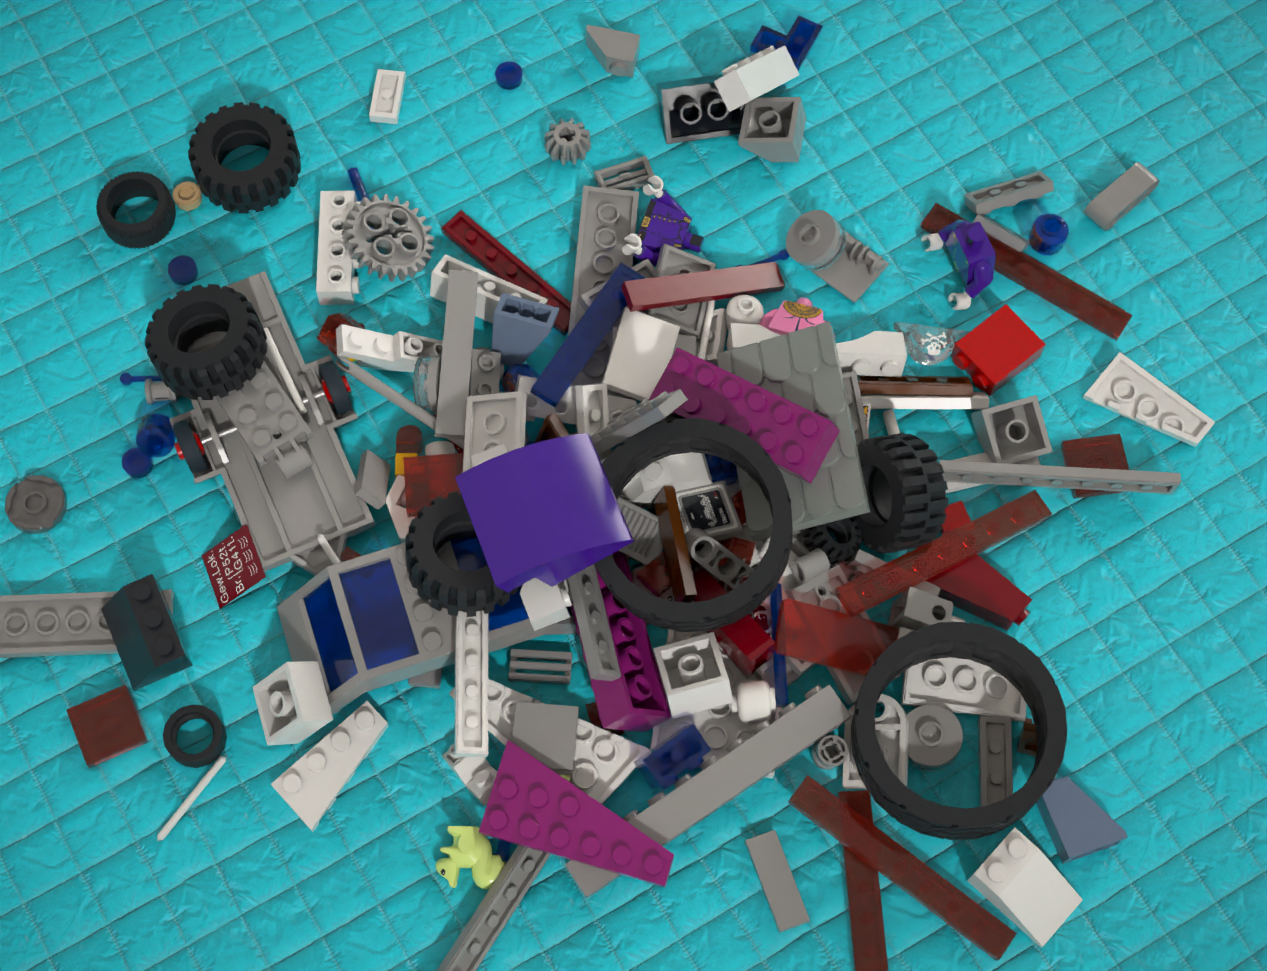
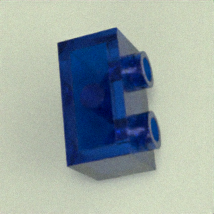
(672, 756)

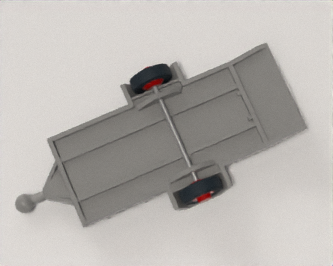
(280, 511)

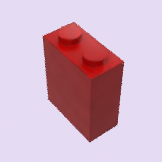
(997, 350)

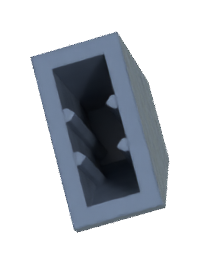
(520, 327)
(1076, 821)

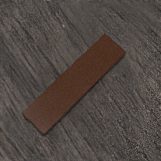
(916, 385)
(675, 545)

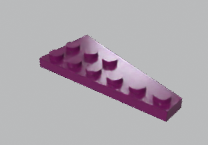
(553, 816)

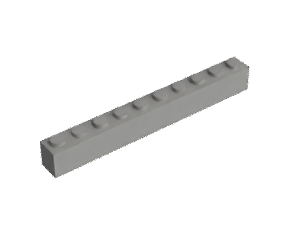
(727, 777)

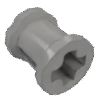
(158, 391)

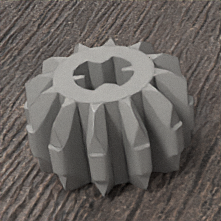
(567, 141)

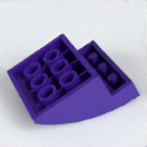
(543, 511)

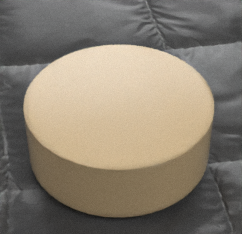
(187, 196)

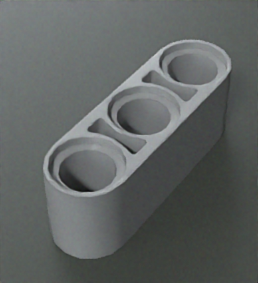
(1121, 196)
(712, 553)

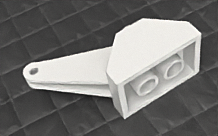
(676, 470)

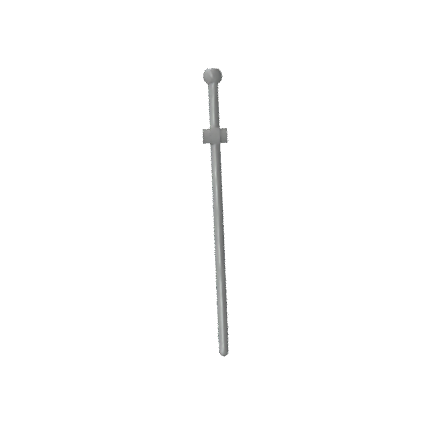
(395, 397)

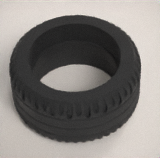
(125, 188)

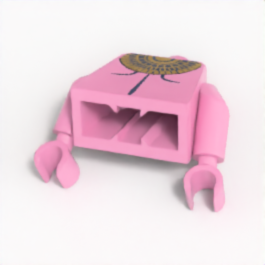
(792, 317)

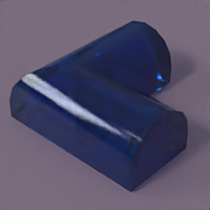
(797, 41)

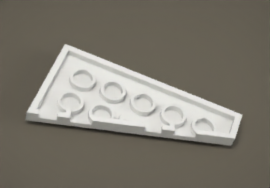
(600, 756)

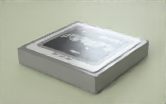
(710, 510)

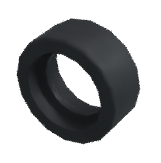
(182, 716)

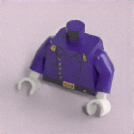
(662, 224)
(971, 256)

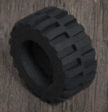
(237, 128)
(197, 314)
(902, 492)
(438, 582)

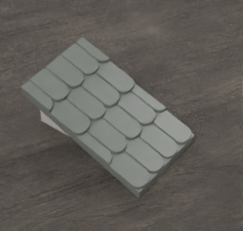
(808, 373)

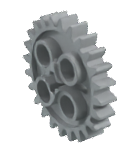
(388, 237)

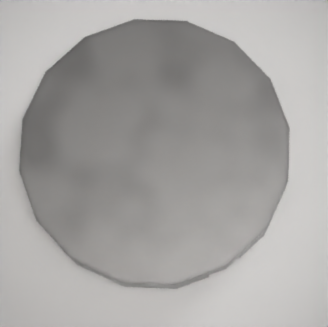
(36, 504)

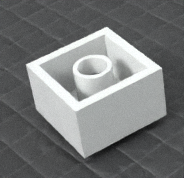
(693, 675)
(292, 703)

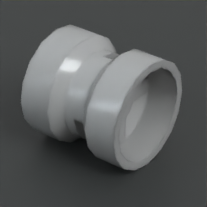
(825, 756)

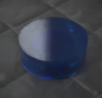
(509, 75)
(182, 270)
(136, 463)

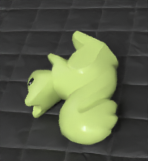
(470, 851)

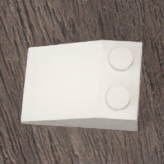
(1026, 887)

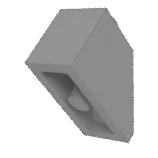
(614, 49)

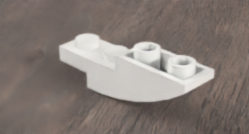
(384, 350)

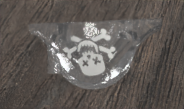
(927, 343)

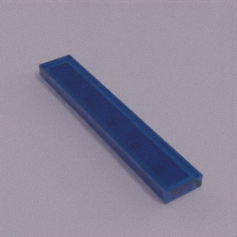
(584, 338)

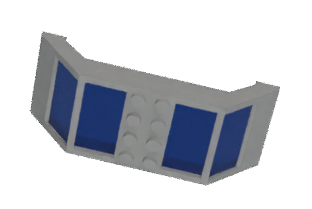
(376, 630)

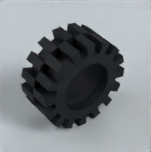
(846, 536)

